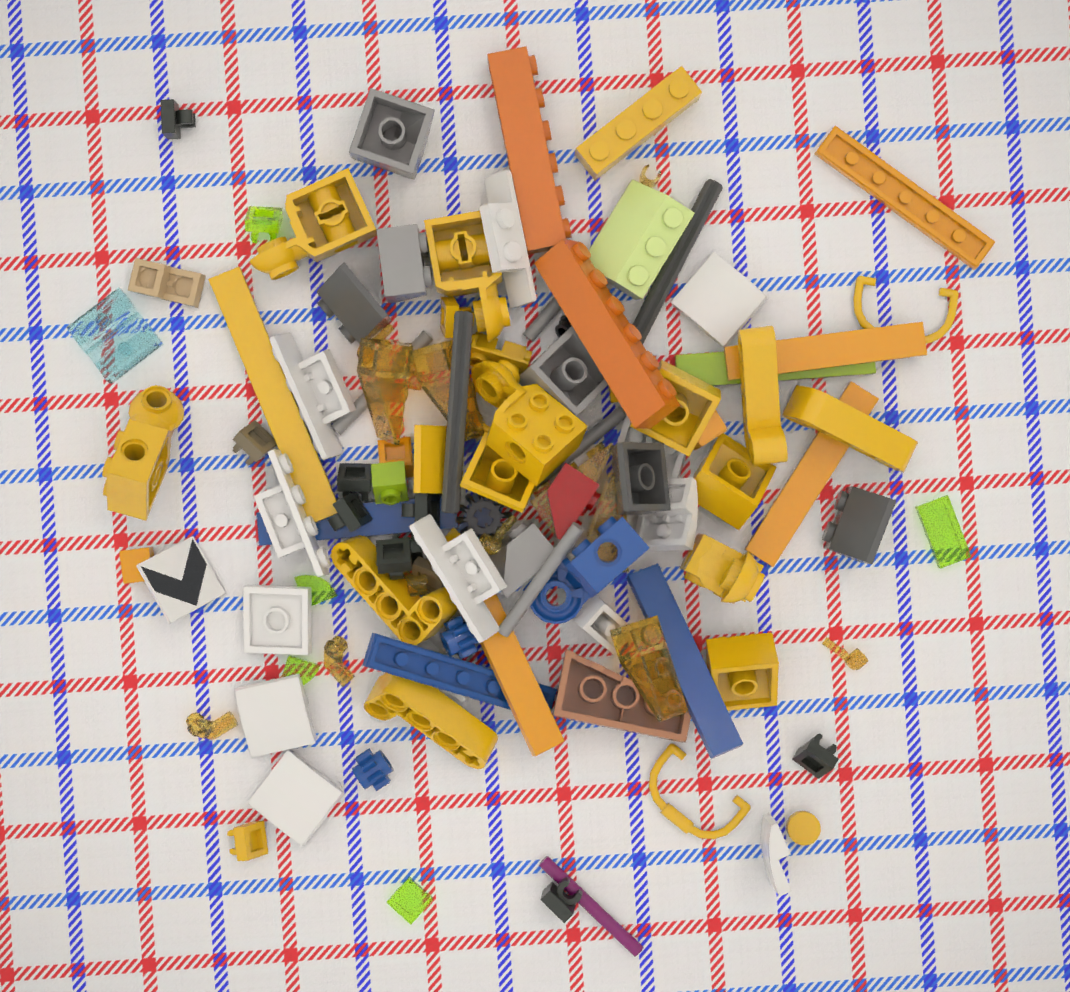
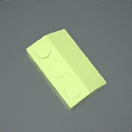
(638, 238)

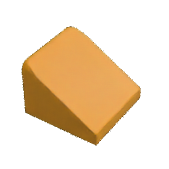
(713, 429)
(392, 453)
(130, 559)

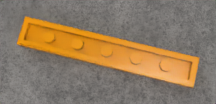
(904, 197)
(840, 349)
(804, 485)
(520, 686)

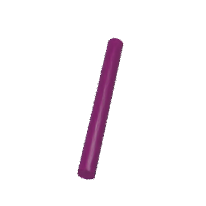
(593, 908)

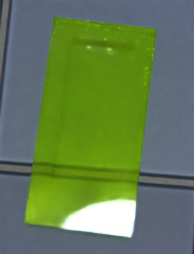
(943, 531)

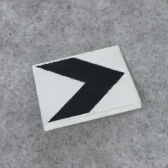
(180, 579)

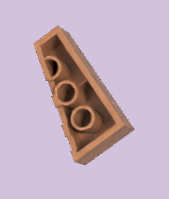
(609, 700)

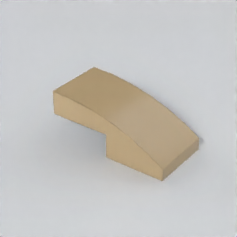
(166, 282)

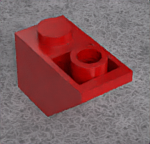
(569, 496)

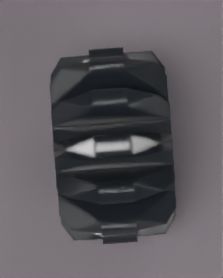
(472, 521)

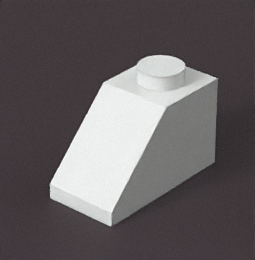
(598, 620)

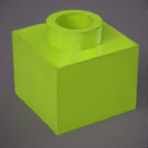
(389, 482)

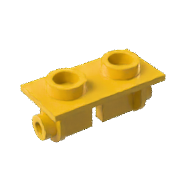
(511, 352)

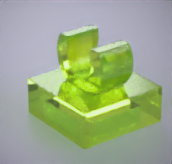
(263, 220)

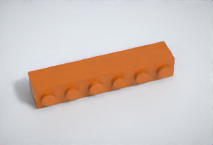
(527, 148)
(607, 334)

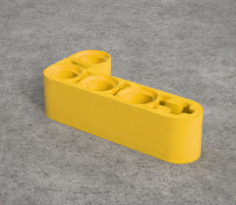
(760, 396)
(850, 426)
(358, 564)
(433, 716)

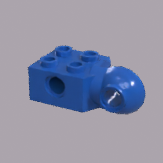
(588, 573)

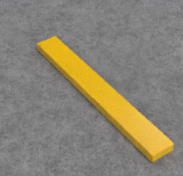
(272, 391)

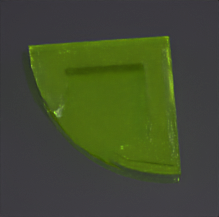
(321, 589)
(300, 666)

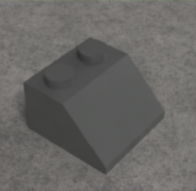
(352, 304)
(640, 478)
(858, 524)

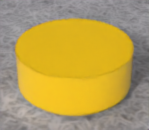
(803, 828)

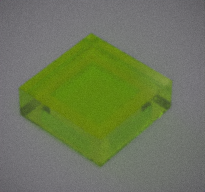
(410, 900)

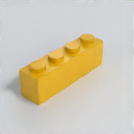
(638, 123)

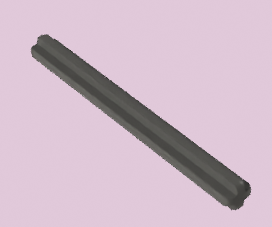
(677, 258)
(457, 411)

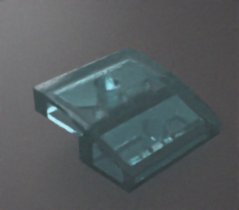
(114, 335)

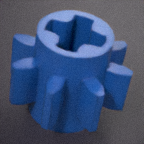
(458, 638)
(372, 769)

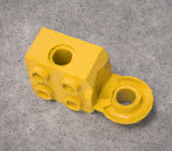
(325, 221)
(464, 268)
(529, 425)
(142, 452)
(723, 570)

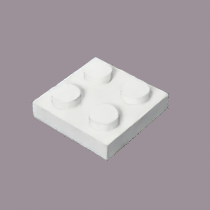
(277, 619)

